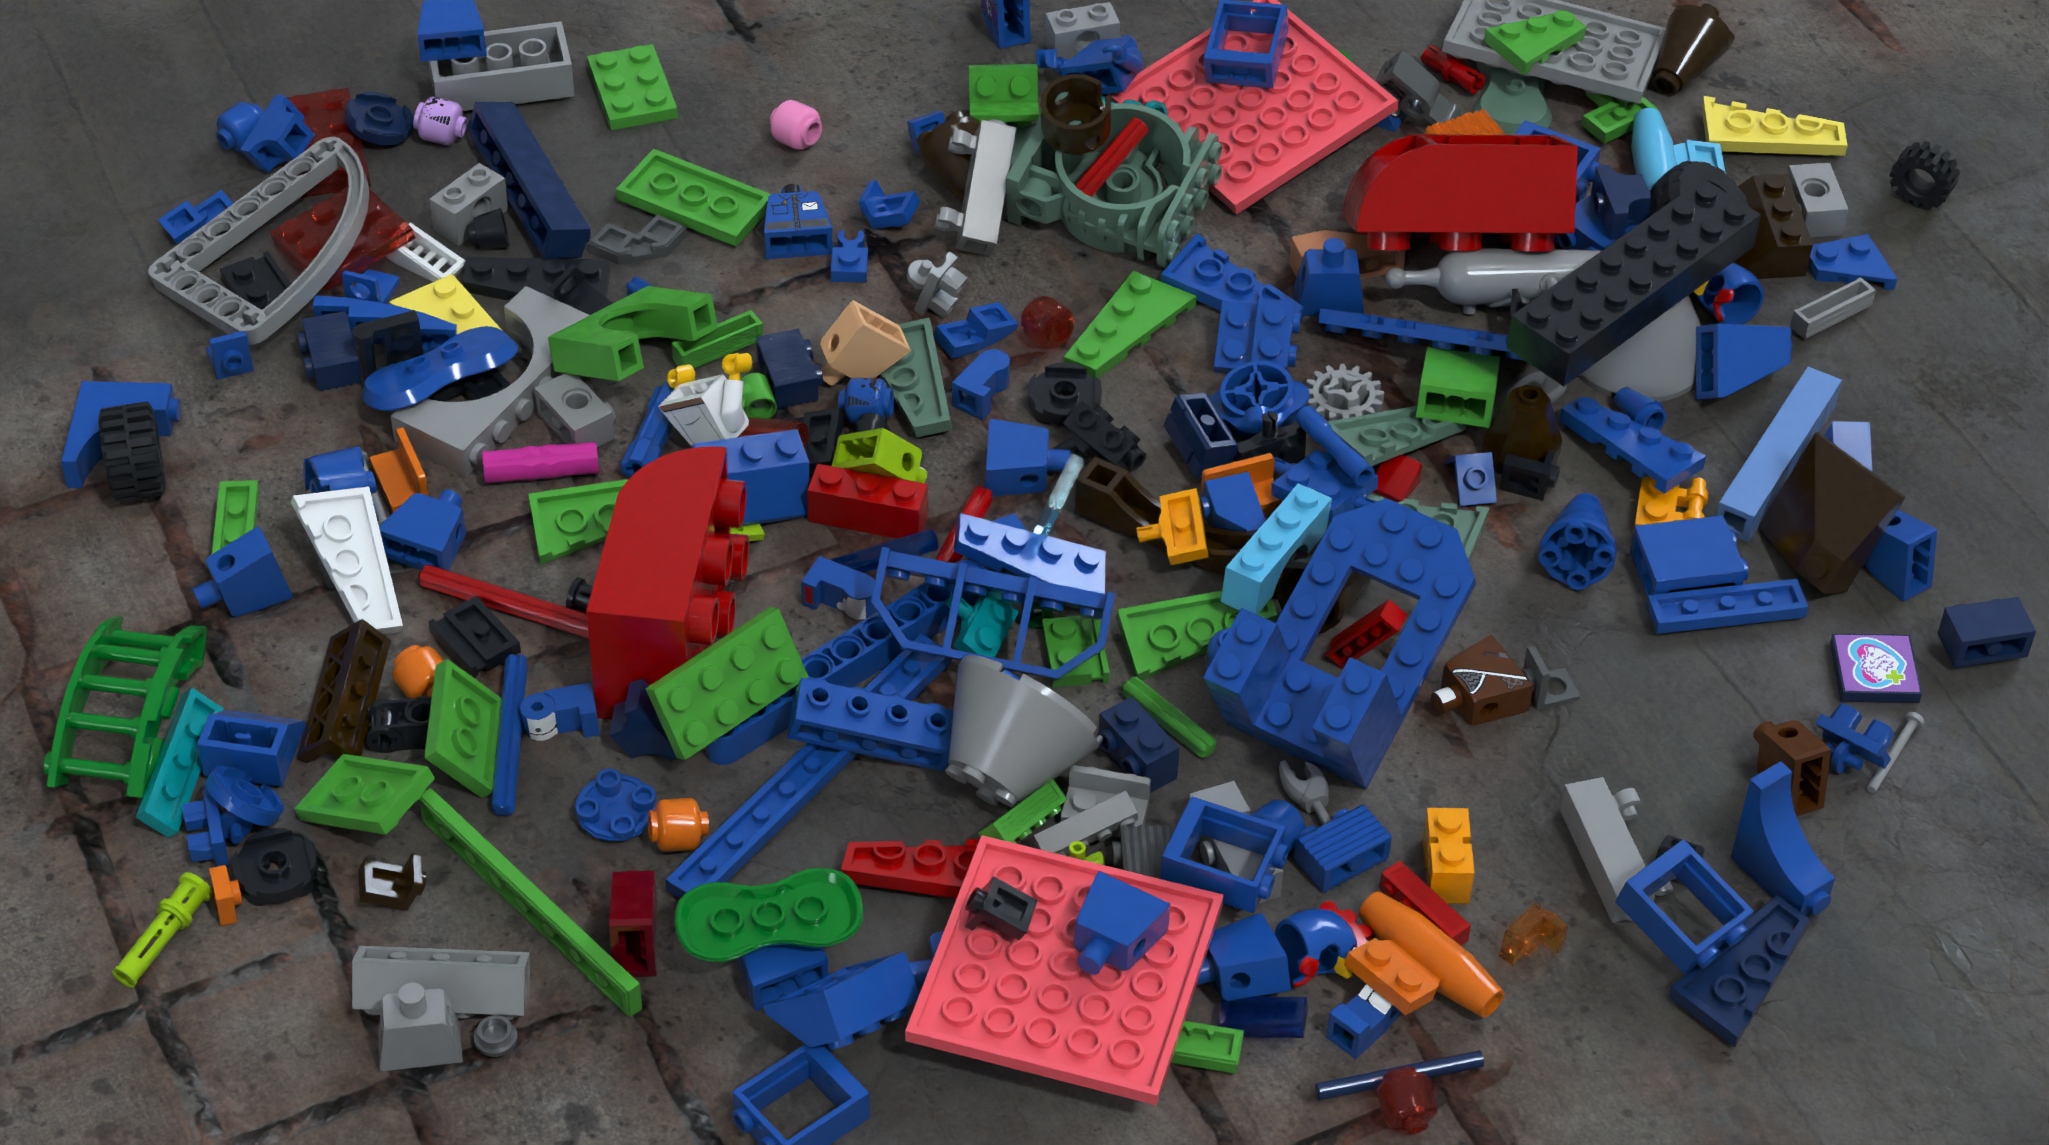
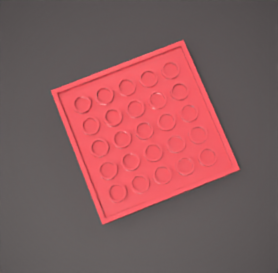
(1266, 132)
(1033, 1003)

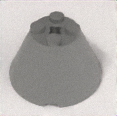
(1653, 361)
(1012, 733)

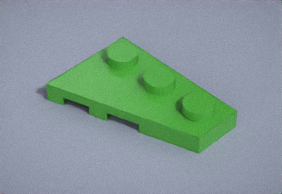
(1535, 38)

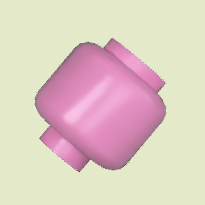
(795, 124)

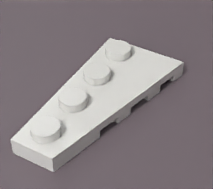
(352, 551)

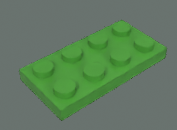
(694, 197)
(727, 683)

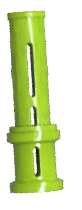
(175, 915)

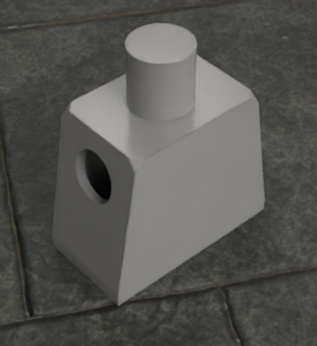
(418, 1029)

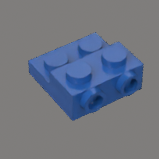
(1256, 333)

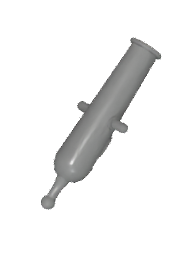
(1492, 273)

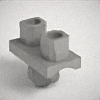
(938, 285)

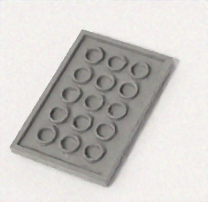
(1610, 60)

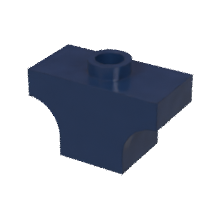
(1619, 200)
(637, 725)

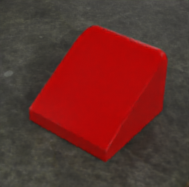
(1398, 477)

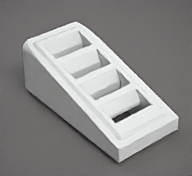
(425, 243)

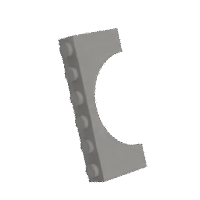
(460, 431)

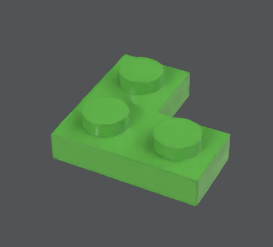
(1612, 117)

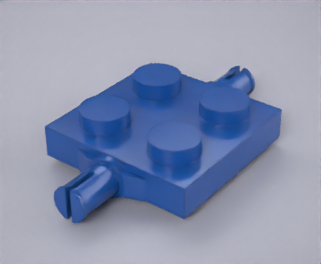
(1325, 476)

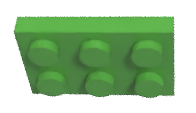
(632, 87)
(463, 728)
(364, 794)

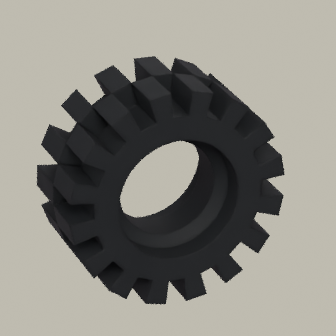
(1932, 162)

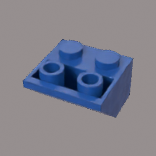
(250, 743)

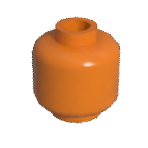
(416, 670)
(677, 825)

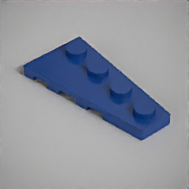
(1216, 279)

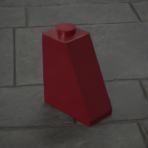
(634, 922)

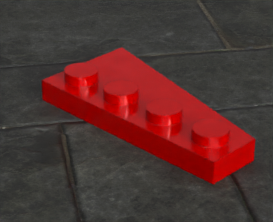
(918, 869)

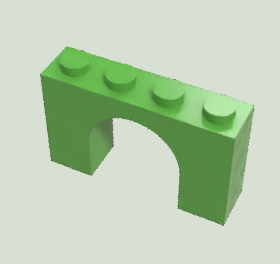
(608, 341)

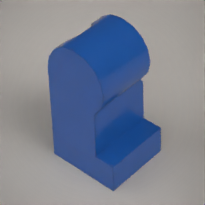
(980, 382)

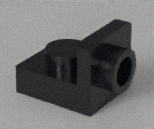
(1529, 476)
(1001, 908)

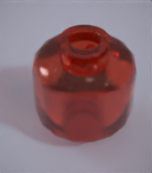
(1047, 322)
(1407, 1100)

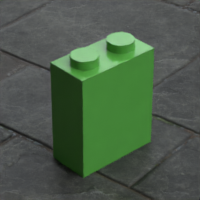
(1458, 387)

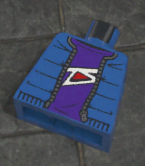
(1005, 33)

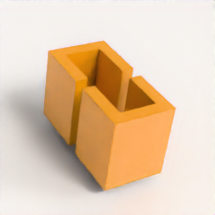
(1448, 854)

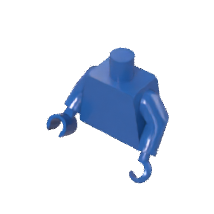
(1110, 61)

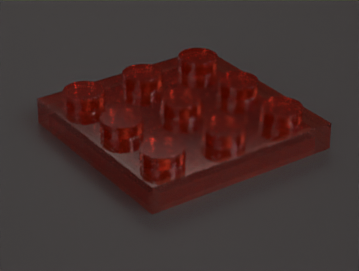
(308, 233)

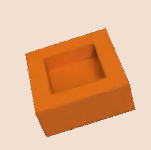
(226, 895)

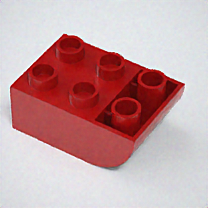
(1464, 189)
(666, 571)

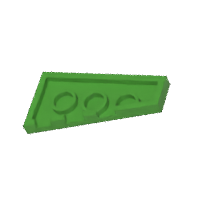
(1128, 321)
(572, 517)
(1175, 630)

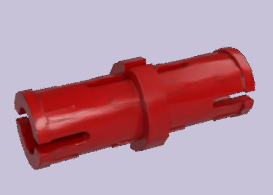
(1453, 69)

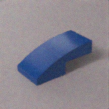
(186, 220)
(981, 329)

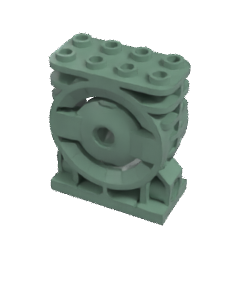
(1130, 206)

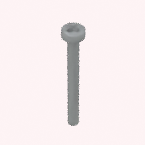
(1912, 721)

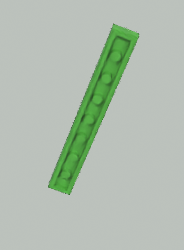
(531, 903)

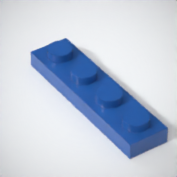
(1727, 606)

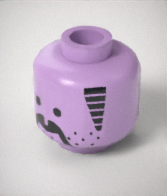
(440, 121)

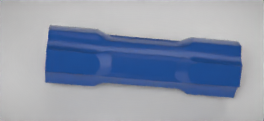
(651, 434)

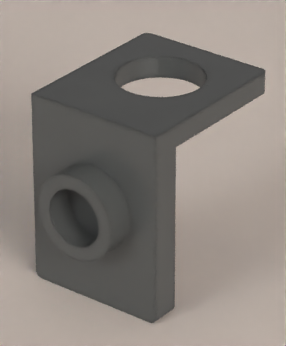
(1540, 676)

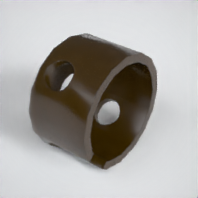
(1081, 104)

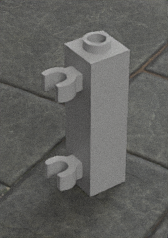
(984, 189)
(1603, 838)

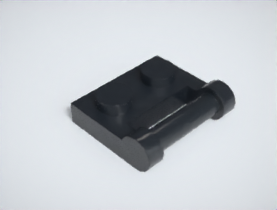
(399, 339)

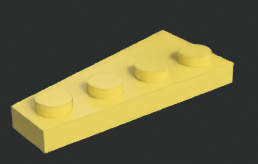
(1771, 131)

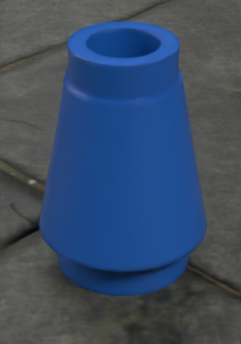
(1640, 408)

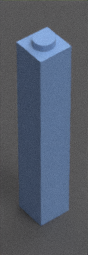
(1778, 452)

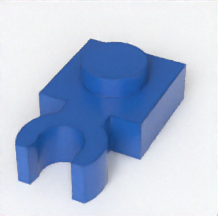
(849, 259)

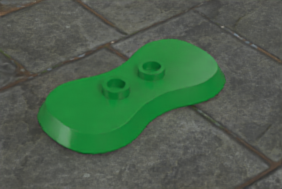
(805, 910)

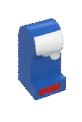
(838, 588)

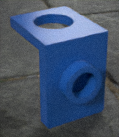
(370, 285)
(230, 355)
(1474, 478)

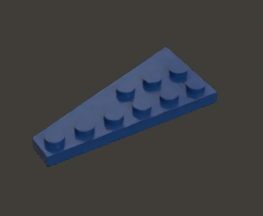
(1410, 331)

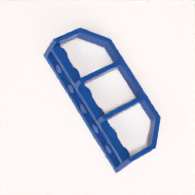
(978, 582)

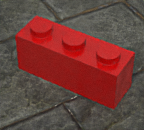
(867, 502)

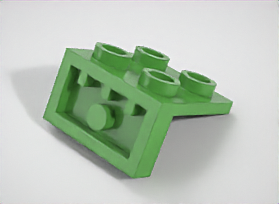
(1004, 93)

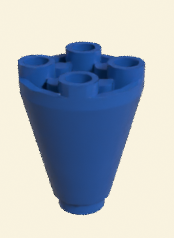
(1579, 544)

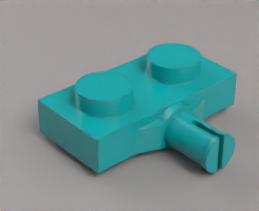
(984, 624)

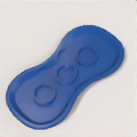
(420, 377)

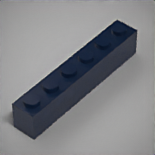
(530, 180)

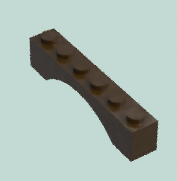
(1120, 502)

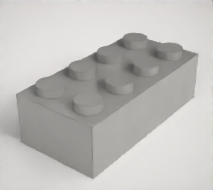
(519, 68)

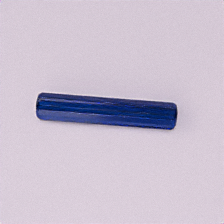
(912, 544)

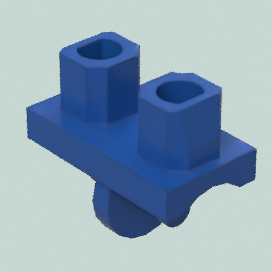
(1841, 731)
(212, 843)

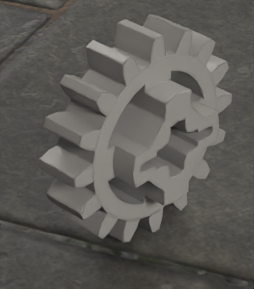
(1344, 393)

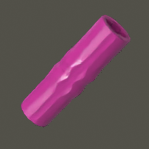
(540, 462)

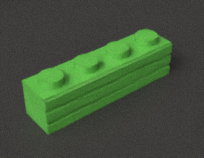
(729, 337)
(1027, 814)

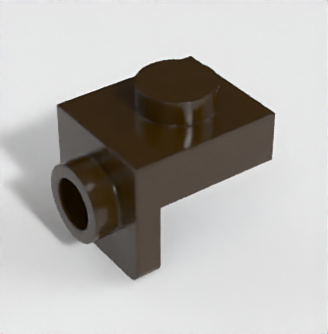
(391, 884)

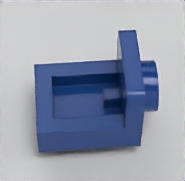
(887, 209)

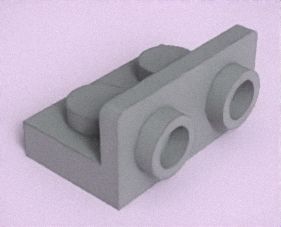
(1092, 786)

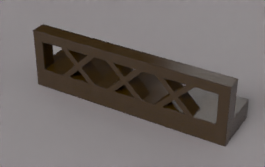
(345, 692)

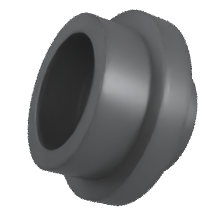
(495, 1036)

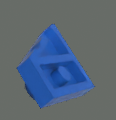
(1849, 260)

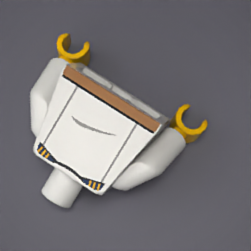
(709, 406)

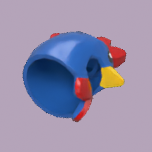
(1731, 295)
(1320, 941)

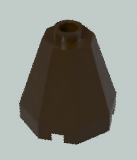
(1523, 428)

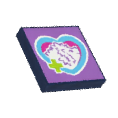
(1875, 668)

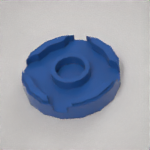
(238, 795)

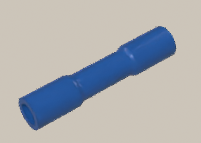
(1347, 458)

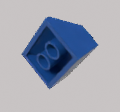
(774, 474)
(847, 1002)

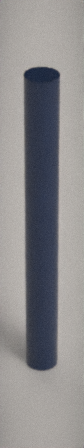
(1372, 1080)

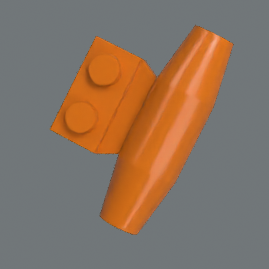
(1416, 959)

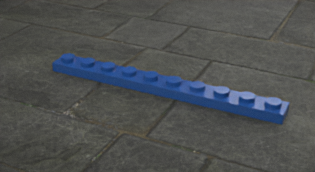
(794, 785)

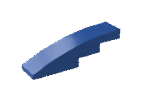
(433, 330)

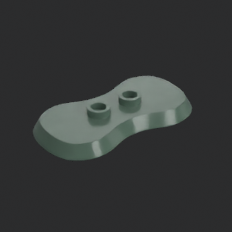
(1512, 98)

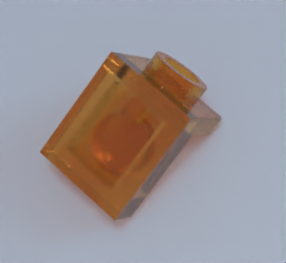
(1530, 930)

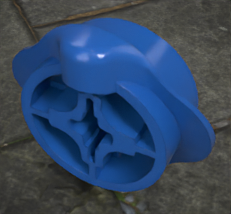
(1263, 380)

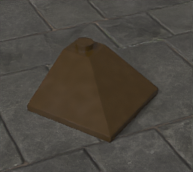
(1829, 515)

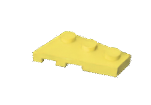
(449, 302)

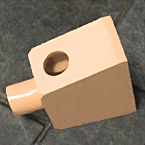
(861, 345)

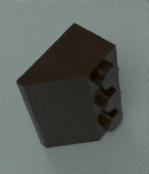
(1782, 236)

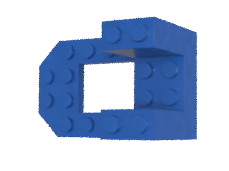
(1351, 718)

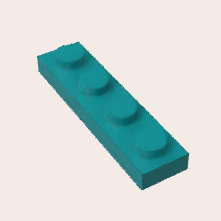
(177, 765)

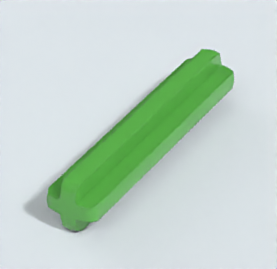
(1170, 717)

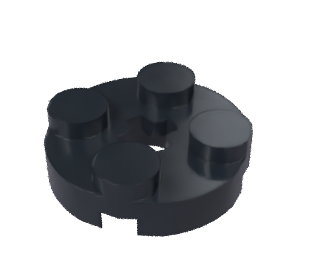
(1046, 389)
(279, 885)

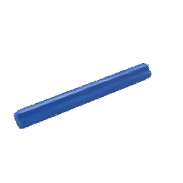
(509, 735)

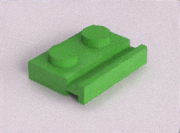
(1066, 639)

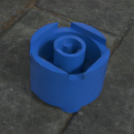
(337, 471)

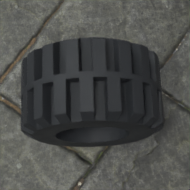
(132, 451)

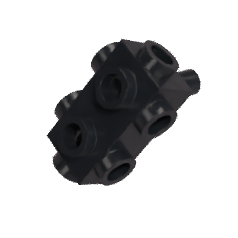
(1094, 433)

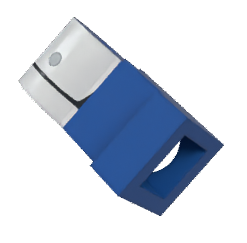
(560, 712)
(1363, 1017)

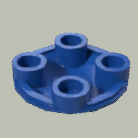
(615, 806)

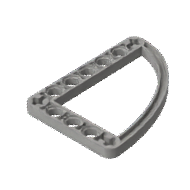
(178, 269)

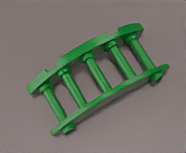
(175, 660)

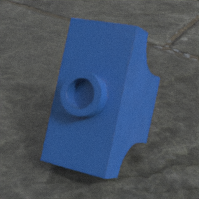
(277, 135)

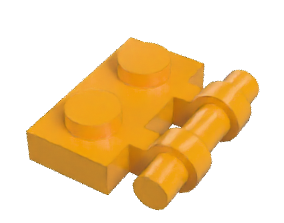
(1659, 507)

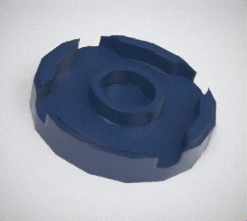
(378, 118)

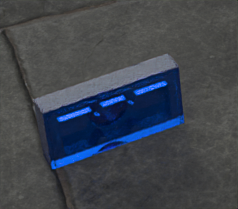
(1266, 1016)

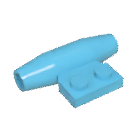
(1655, 152)

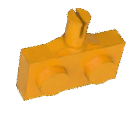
(1179, 527)

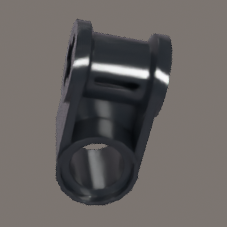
(404, 724)

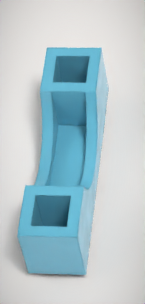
(1257, 567)

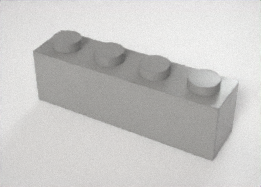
(471, 978)

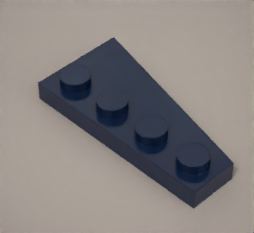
(1740, 977)

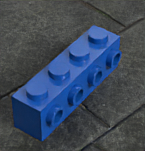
(871, 723)

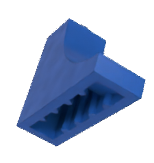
(83, 441)
(1774, 847)

